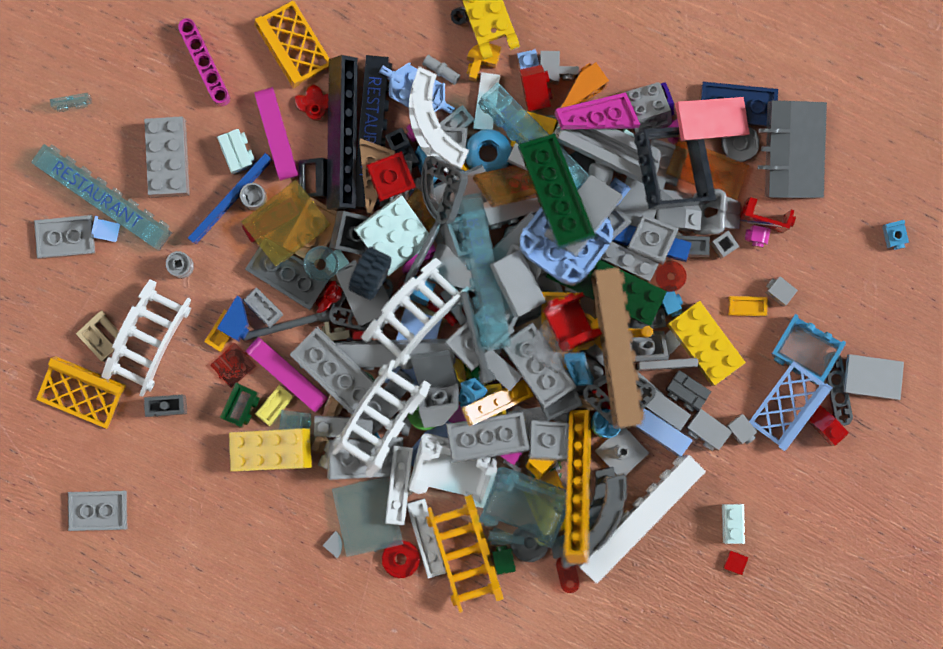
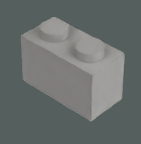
(709, 430)

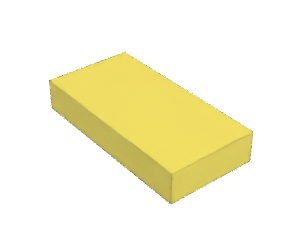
(273, 405)

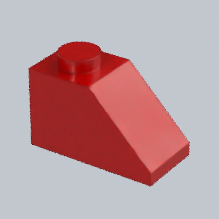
(828, 426)

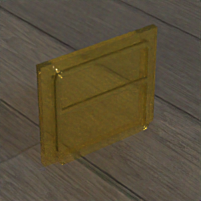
(286, 223)

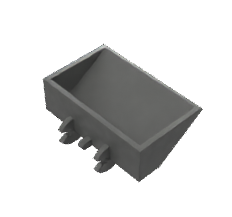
(795, 149)

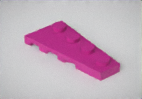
(602, 113)

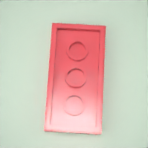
(712, 118)

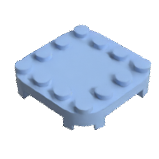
(560, 262)

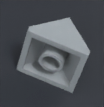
(650, 348)

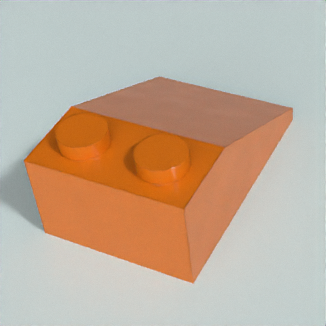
(588, 84)

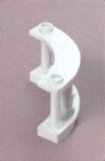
(425, 123)
(402, 299)
(129, 329)
(393, 427)

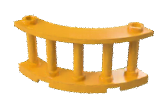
(479, 547)

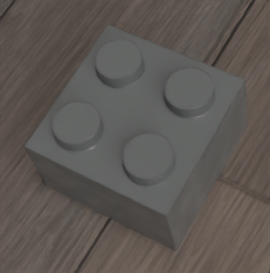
(344, 235)

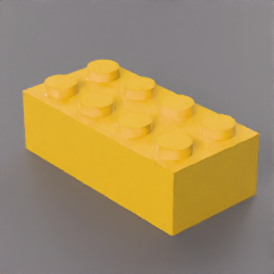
(706, 342)
(270, 450)

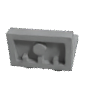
(650, 107)

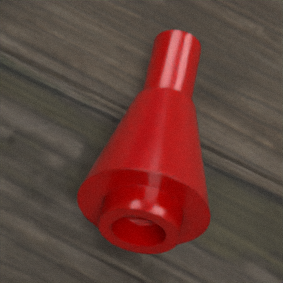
(449, 317)

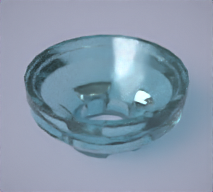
(330, 259)

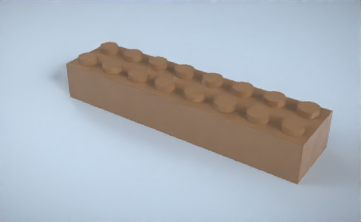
(616, 348)

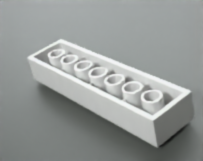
(644, 515)

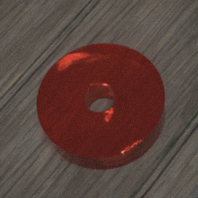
(678, 272)

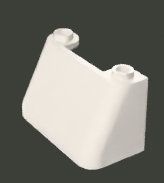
(435, 469)

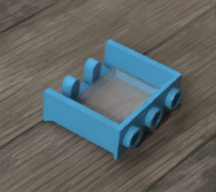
(808, 348)

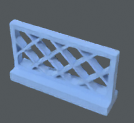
(802, 417)

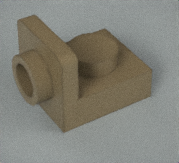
(339, 333)

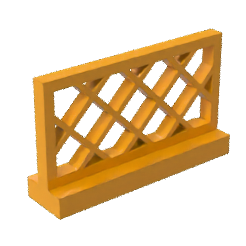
(277, 47)
(81, 375)

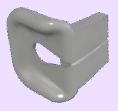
(727, 215)

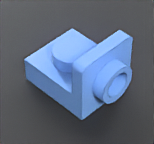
(528, 59)

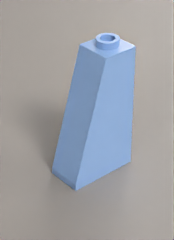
(664, 434)

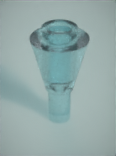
(501, 537)

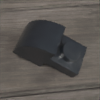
(399, 142)

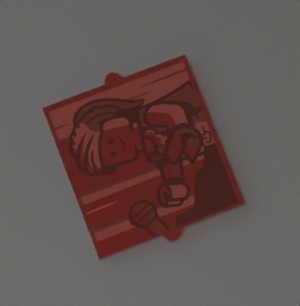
(233, 365)

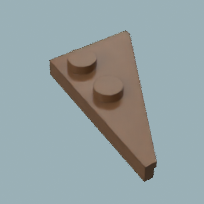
(370, 153)

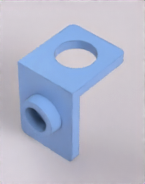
(105, 230)

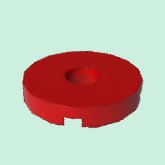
(406, 569)

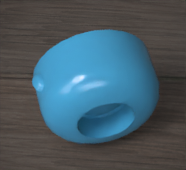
(484, 138)

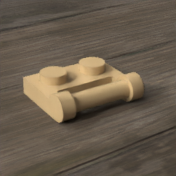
(95, 339)

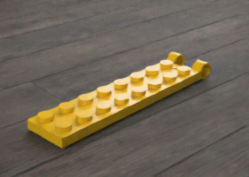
(490, 15)

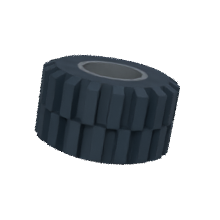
(370, 273)

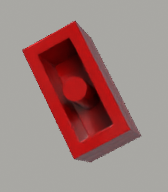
(535, 88)

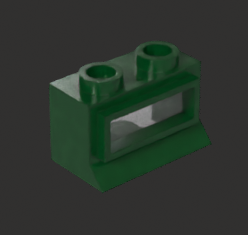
(240, 405)

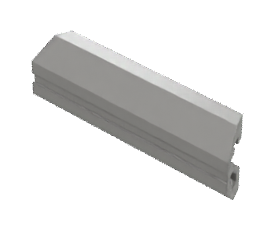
(607, 147)

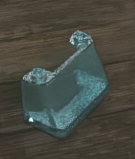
(526, 505)

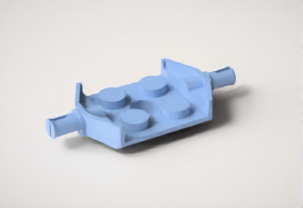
(401, 83)

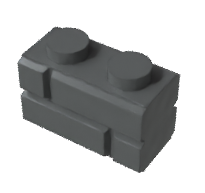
(688, 391)
(165, 405)

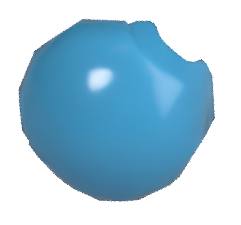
(602, 427)

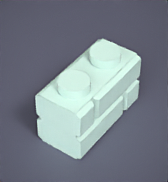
(235, 151)
(733, 523)

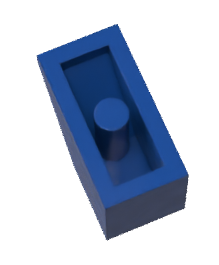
(235, 321)

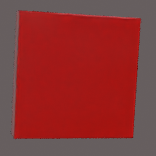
(390, 176)

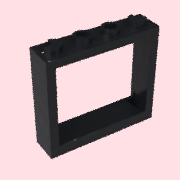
(699, 165)

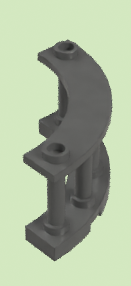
(603, 512)

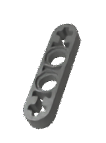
(839, 389)

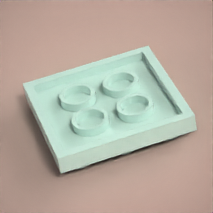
(394, 232)

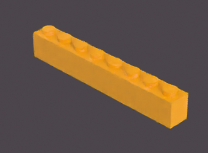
(578, 487)

